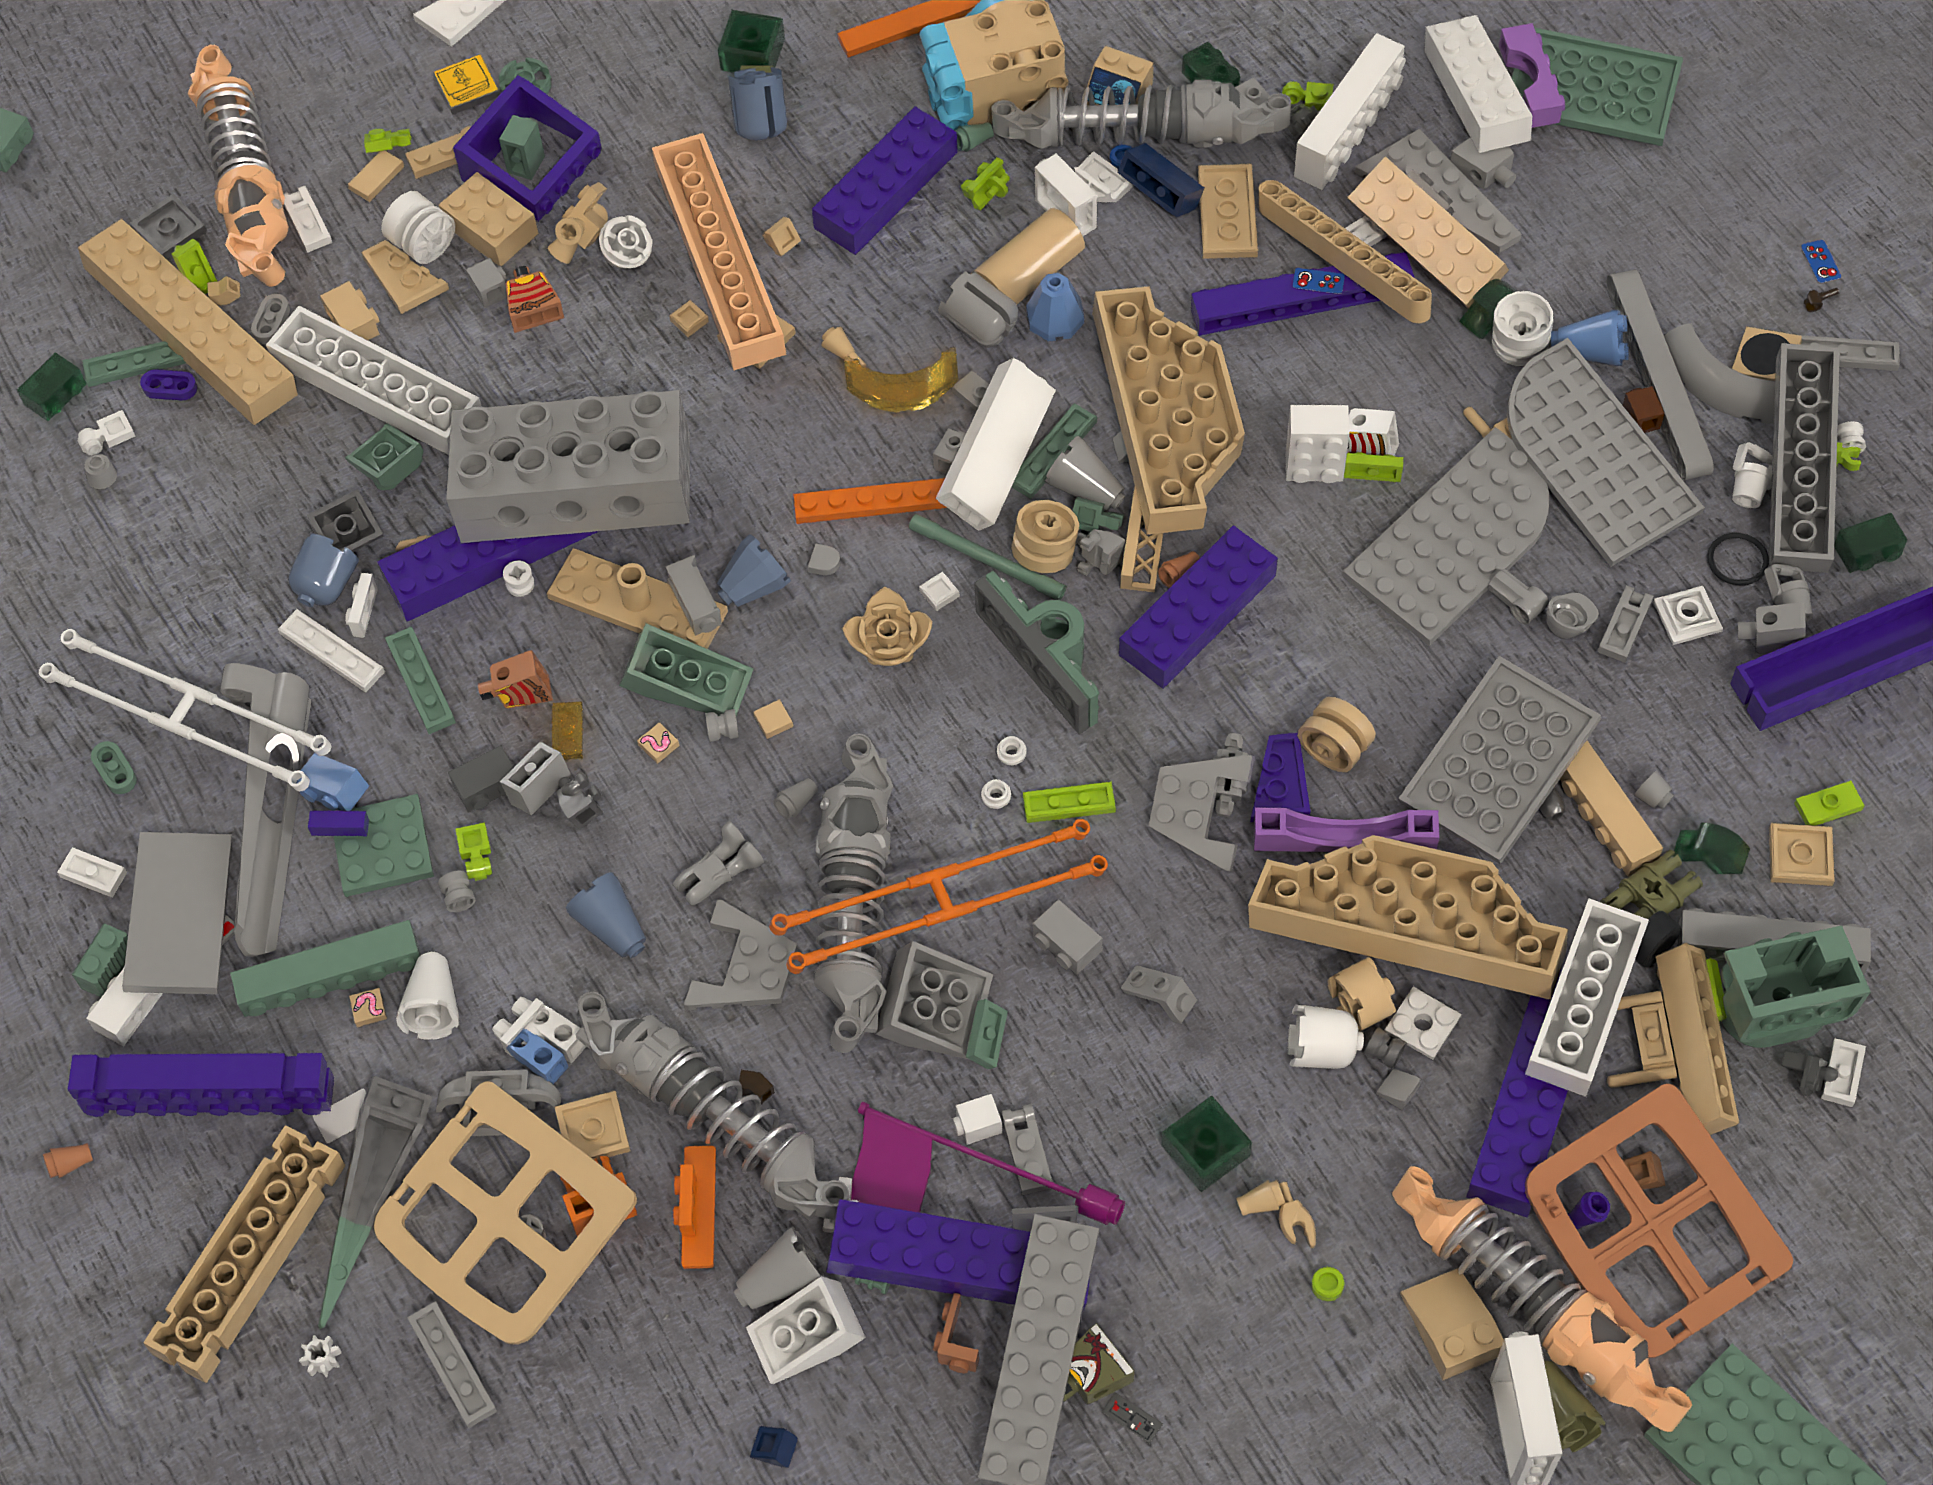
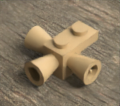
(580, 224)

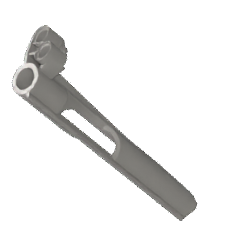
(264, 842)

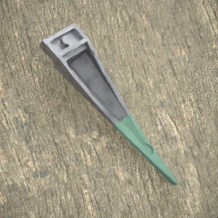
(382, 1140)

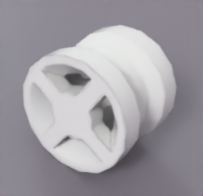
(1851, 435)
(524, 583)

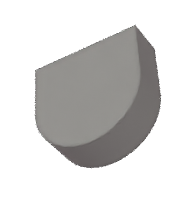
(824, 560)

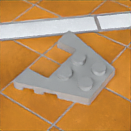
(1186, 804)
(756, 968)

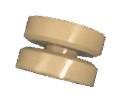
(1045, 536)
(1336, 734)

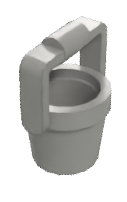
(1791, 591)

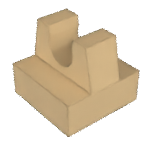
(782, 236)

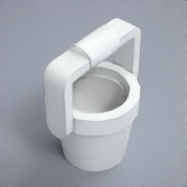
(1751, 478)

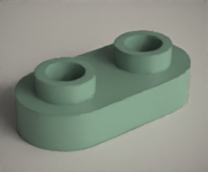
(115, 769)

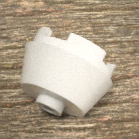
(625, 242)

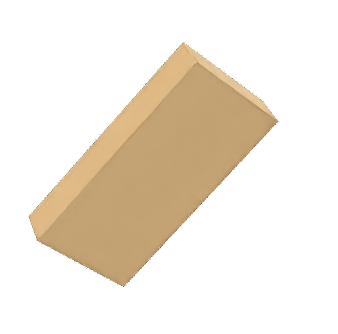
(376, 175)

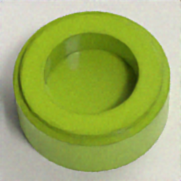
(1327, 1284)

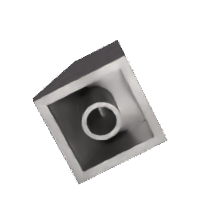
(346, 522)

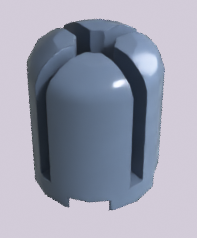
(758, 103)

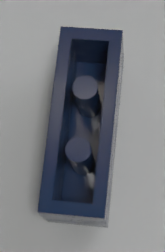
(1160, 180)

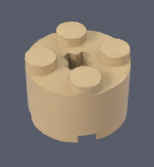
(1363, 993)

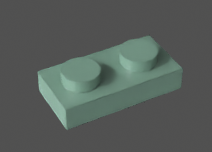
(986, 1034)

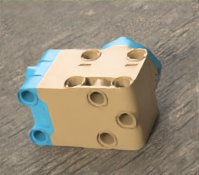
(992, 56)

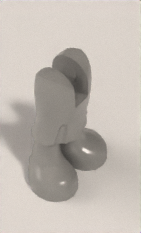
(711, 869)

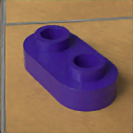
(170, 384)

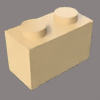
(348, 310)

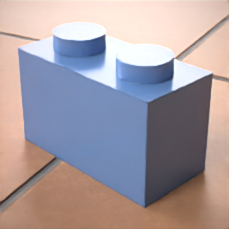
(333, 783)

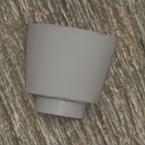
(100, 471)
(1655, 791)

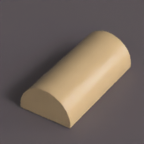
(1033, 254)

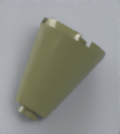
(1575, 1416)

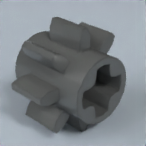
(1301, 119)

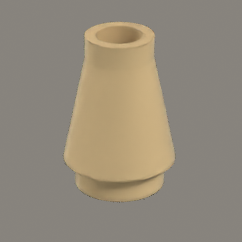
(1261, 1199)

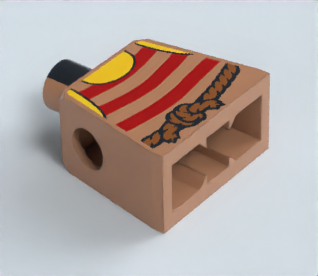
(531, 300)
(518, 681)

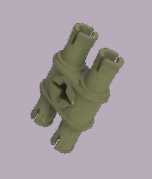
(1650, 889)

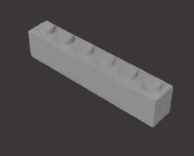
(1729, 931)

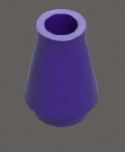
(1590, 1209)

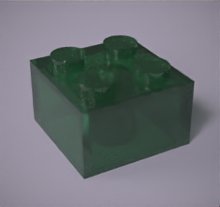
(750, 41)
(1206, 1143)

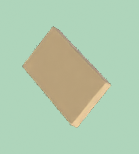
(1227, 211)

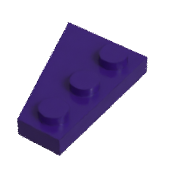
(1283, 776)

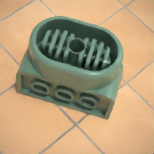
(1791, 987)

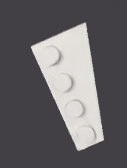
(454, 18)

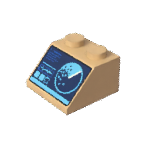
(1119, 71)

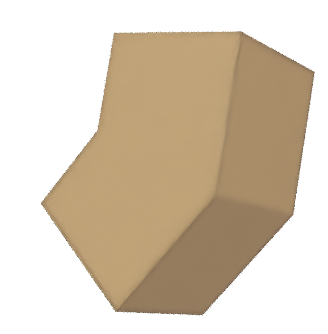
(224, 291)

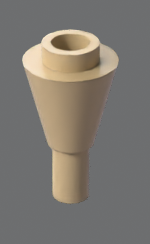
(838, 343)

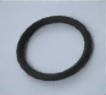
(1758, 544)

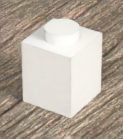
(977, 1119)

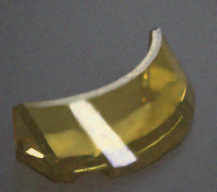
(902, 391)

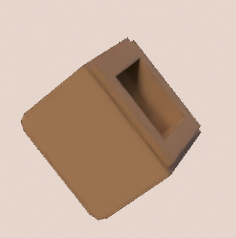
(1646, 1170)

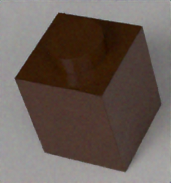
(1644, 408)

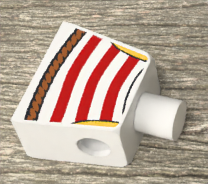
(1372, 432)

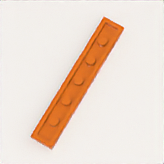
(902, 24)

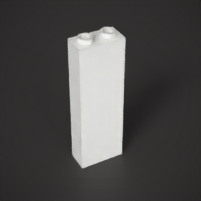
(996, 444)

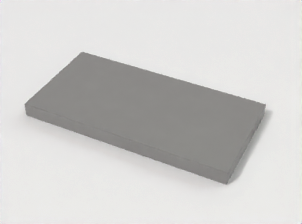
(177, 913)

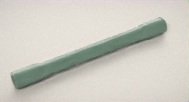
(1040, 582)

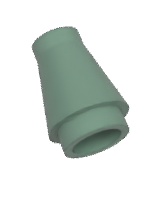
(972, 135)

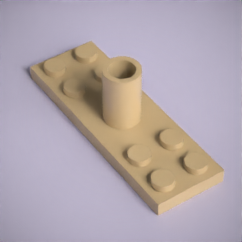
(623, 596)

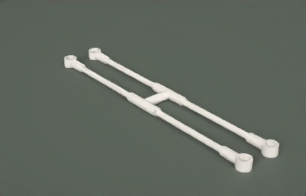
(191, 693)

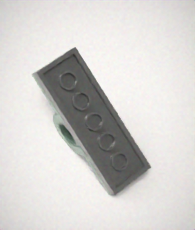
(1043, 646)

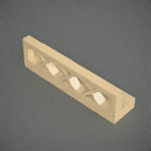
(1132, 547)

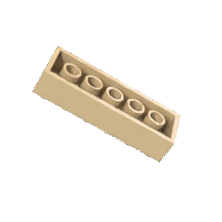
(1426, 232)

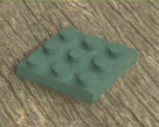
(390, 853)

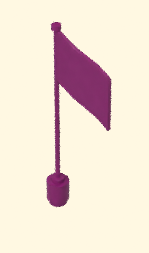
(897, 1168)

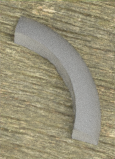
(1717, 383)

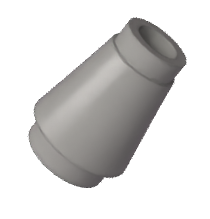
(794, 799)

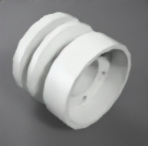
(418, 227)
(1521, 327)

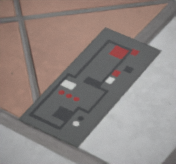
(1132, 1418)

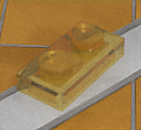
(568, 729)

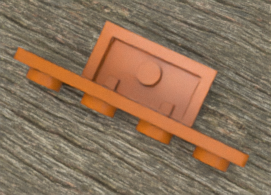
(696, 1206)

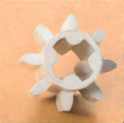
(320, 1364)

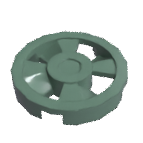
(530, 67)

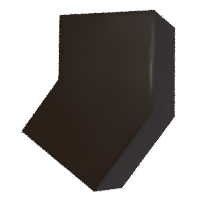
(756, 1084)

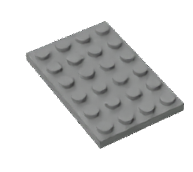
(1500, 758)

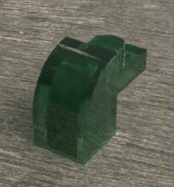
(1481, 313)
(1716, 846)

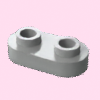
(268, 320)

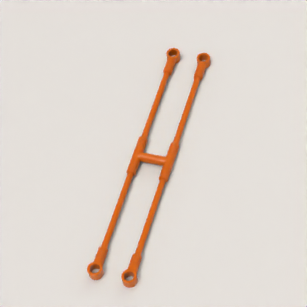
(934, 878)

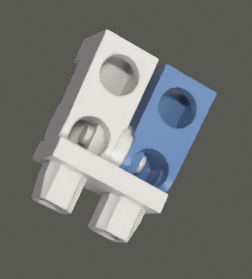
(540, 1039)

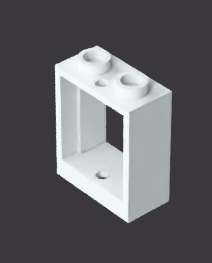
(1063, 189)

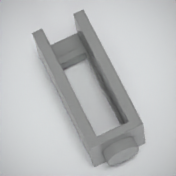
(693, 595)

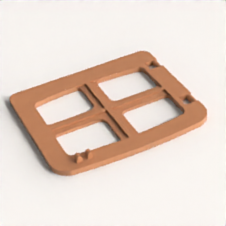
(1654, 1223)

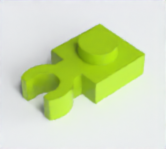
(383, 140)

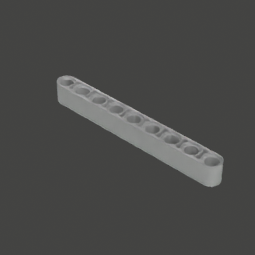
(1659, 370)

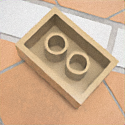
(490, 219)

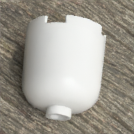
(1323, 1038)

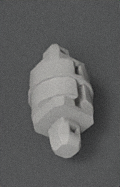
(1225, 806)

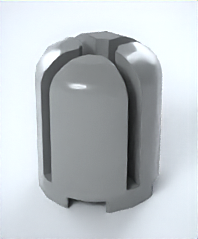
(979, 310)

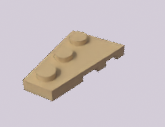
(401, 277)

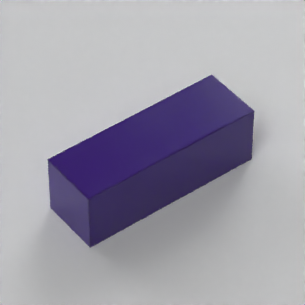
(338, 823)

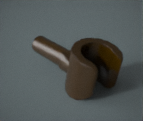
(1814, 299)

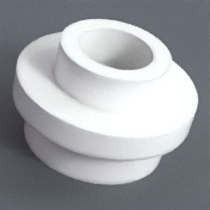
(1011, 743)
(992, 787)

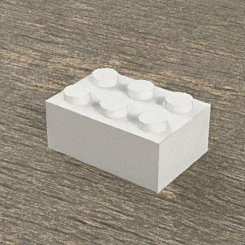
(1317, 443)

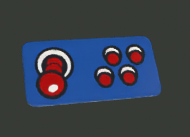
(1821, 261)
(1318, 280)

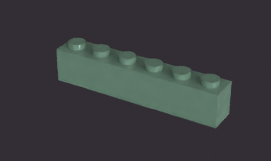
(326, 968)

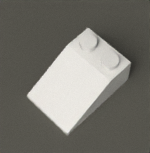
(805, 1330)

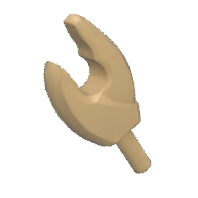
(1293, 1214)

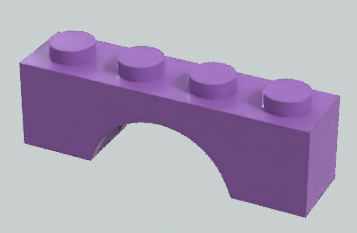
(1523, 50)

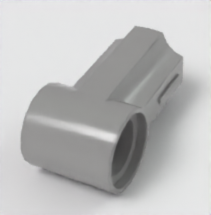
(1523, 601)

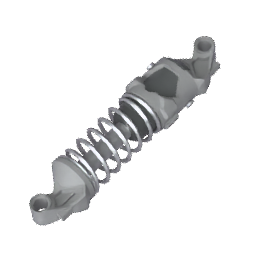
(852, 855)

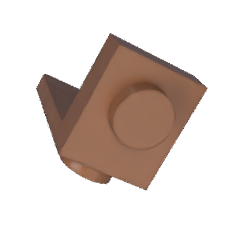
(956, 1356)

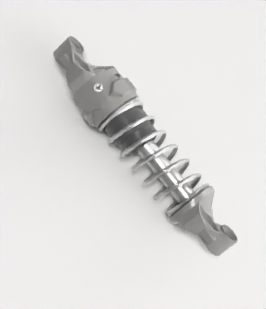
(1195, 114)
(673, 1072)

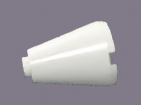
(429, 999)

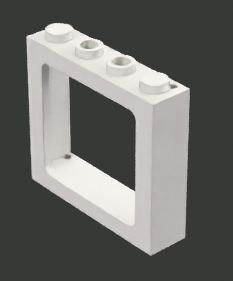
(1525, 1411)

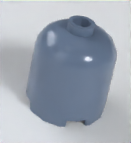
(321, 571)

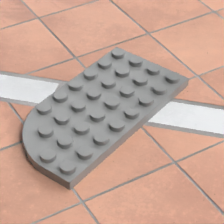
(1595, 455)
(1455, 538)

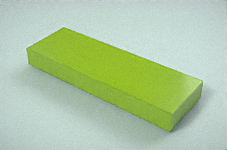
(1069, 802)

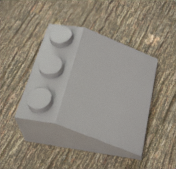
(932, 1000)

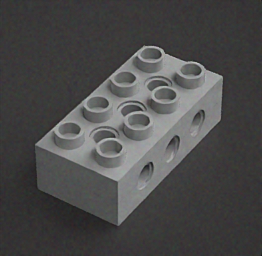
(569, 466)

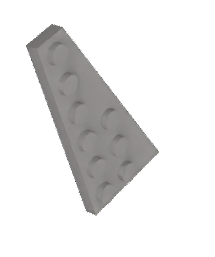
(1470, 205)

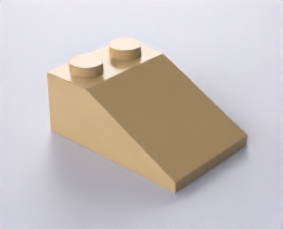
(1453, 1323)

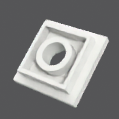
(1685, 628)
(1422, 1006)

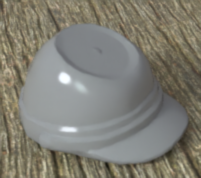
(1570, 615)

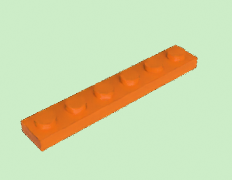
(867, 501)

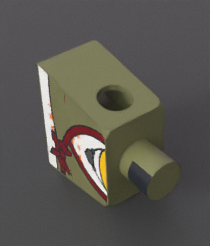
(1097, 1367)

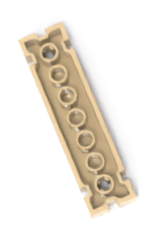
(244, 1254)

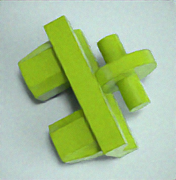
(990, 182)

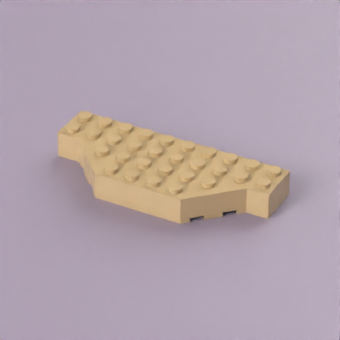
(1170, 407)
(1414, 911)

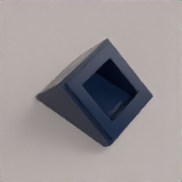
(774, 1446)

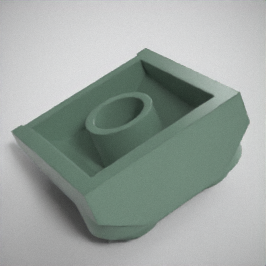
(387, 457)

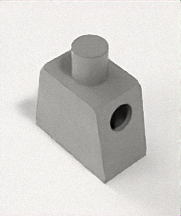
(1486, 166)
(1775, 627)

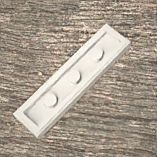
(331, 650)

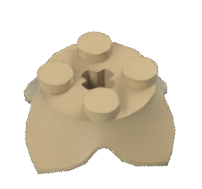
(886, 614)

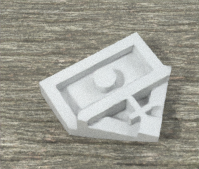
(1103, 178)

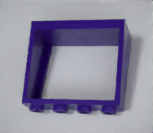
(482, 145)

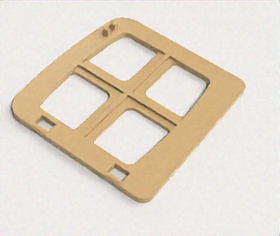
(500, 1214)

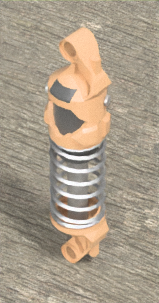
(247, 185)
(1569, 1320)

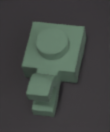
(1091, 515)

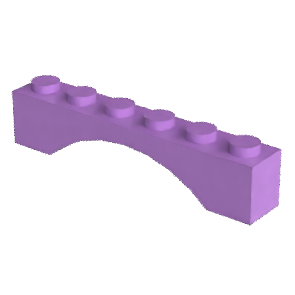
(1291, 831)

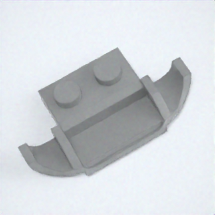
(519, 1084)

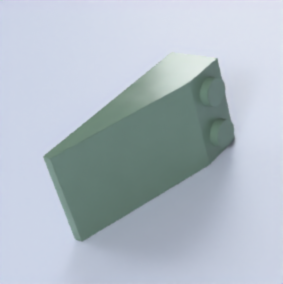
(684, 673)

